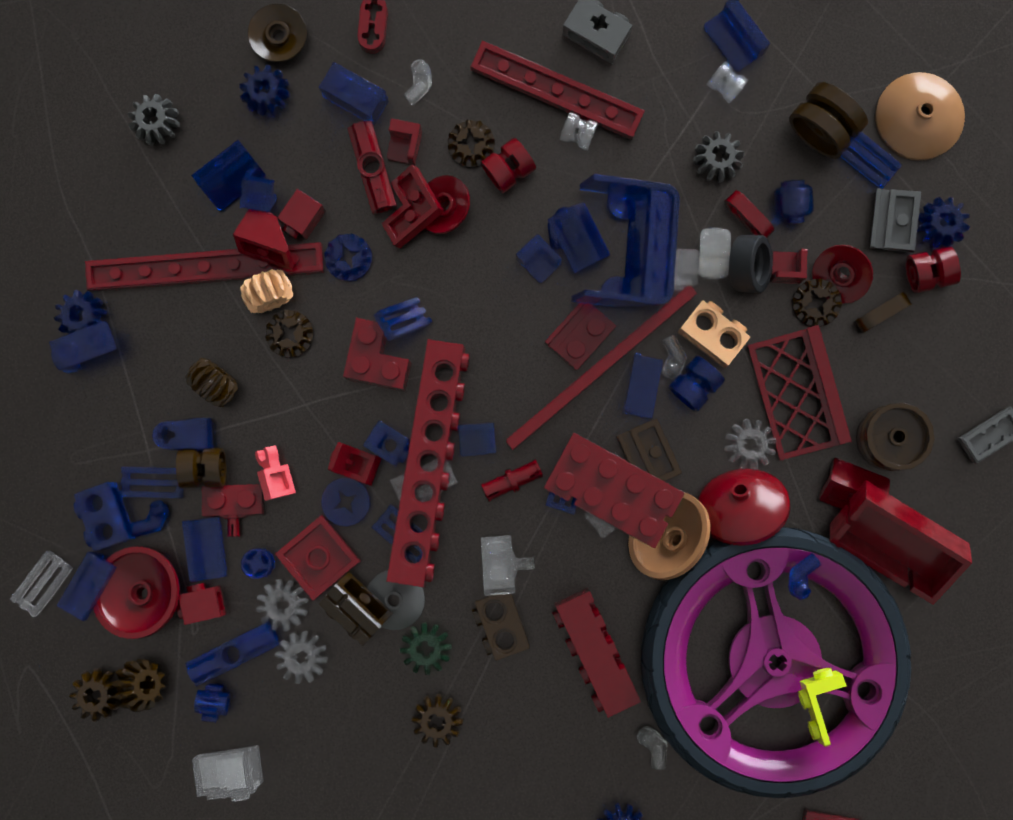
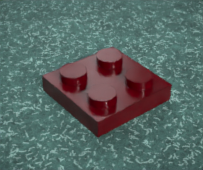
(317, 557)

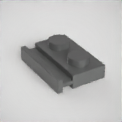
(895, 220)

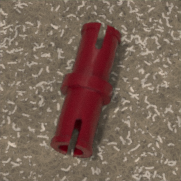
(512, 480)

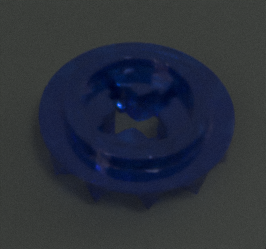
(361, 261)
(331, 499)

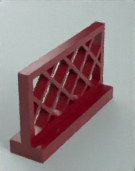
(825, 387)

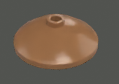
(907, 128)
(669, 559)

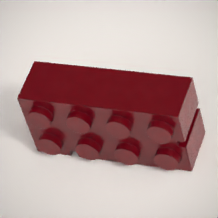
(614, 490)
(897, 538)

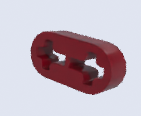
(366, 24)
(748, 214)

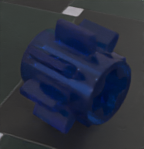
(212, 702)

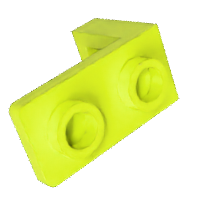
(822, 682)

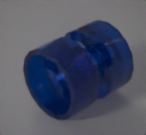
(695, 394)

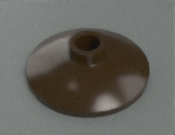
(274, 20)

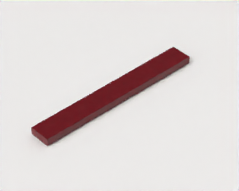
(194, 268)
(601, 367)

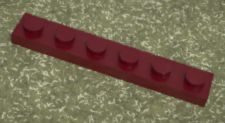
(557, 90)

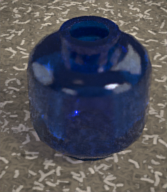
(794, 201)

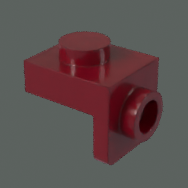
(354, 463)

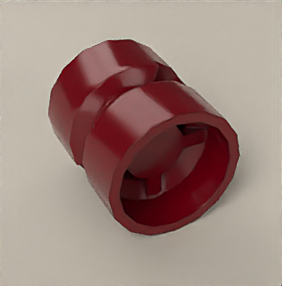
(499, 170)
(938, 269)

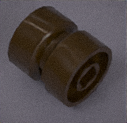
(190, 468)

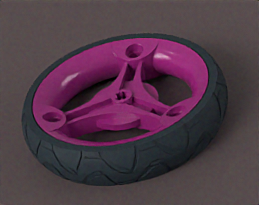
(714, 752)

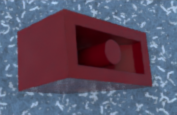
(263, 239)

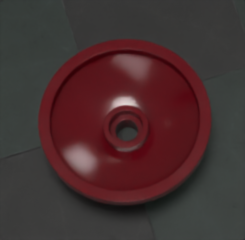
(747, 516)
(121, 604)

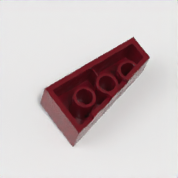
(597, 653)

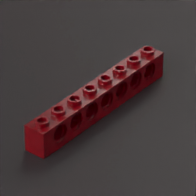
(437, 356)

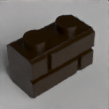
(355, 608)

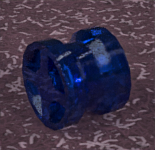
(252, 562)

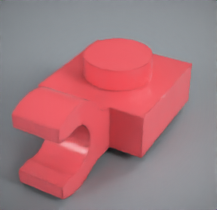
(274, 479)

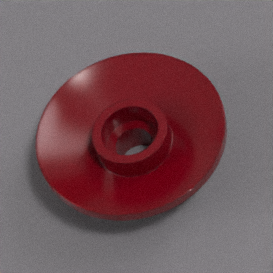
(453, 192)
(851, 286)

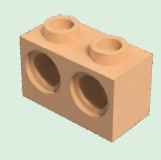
(709, 340)

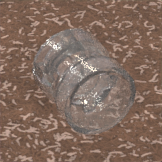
(734, 83)
(585, 133)

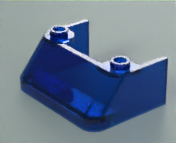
(650, 242)

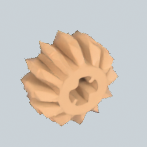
(266, 291)

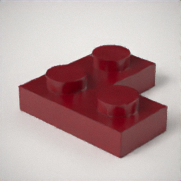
(418, 208)

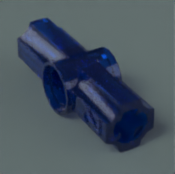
(216, 661)

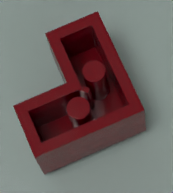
(367, 360)

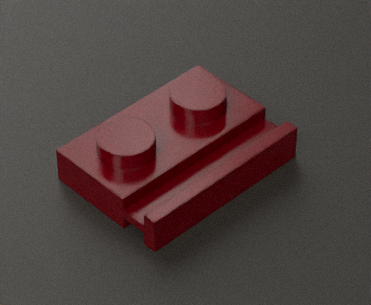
(580, 334)

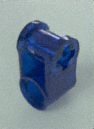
(189, 434)

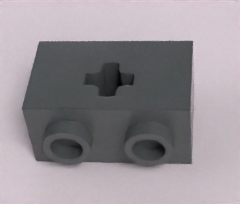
(606, 41)

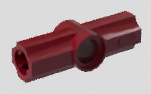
(367, 150)

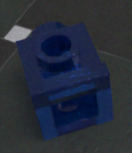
(377, 444)

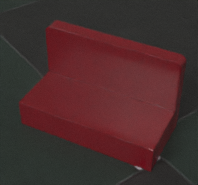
(846, 480)

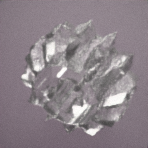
(714, 253)
(750, 433)
(274, 597)
(298, 646)

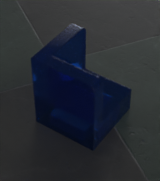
(257, 192)
(539, 259)
(477, 439)

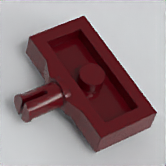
(232, 503)

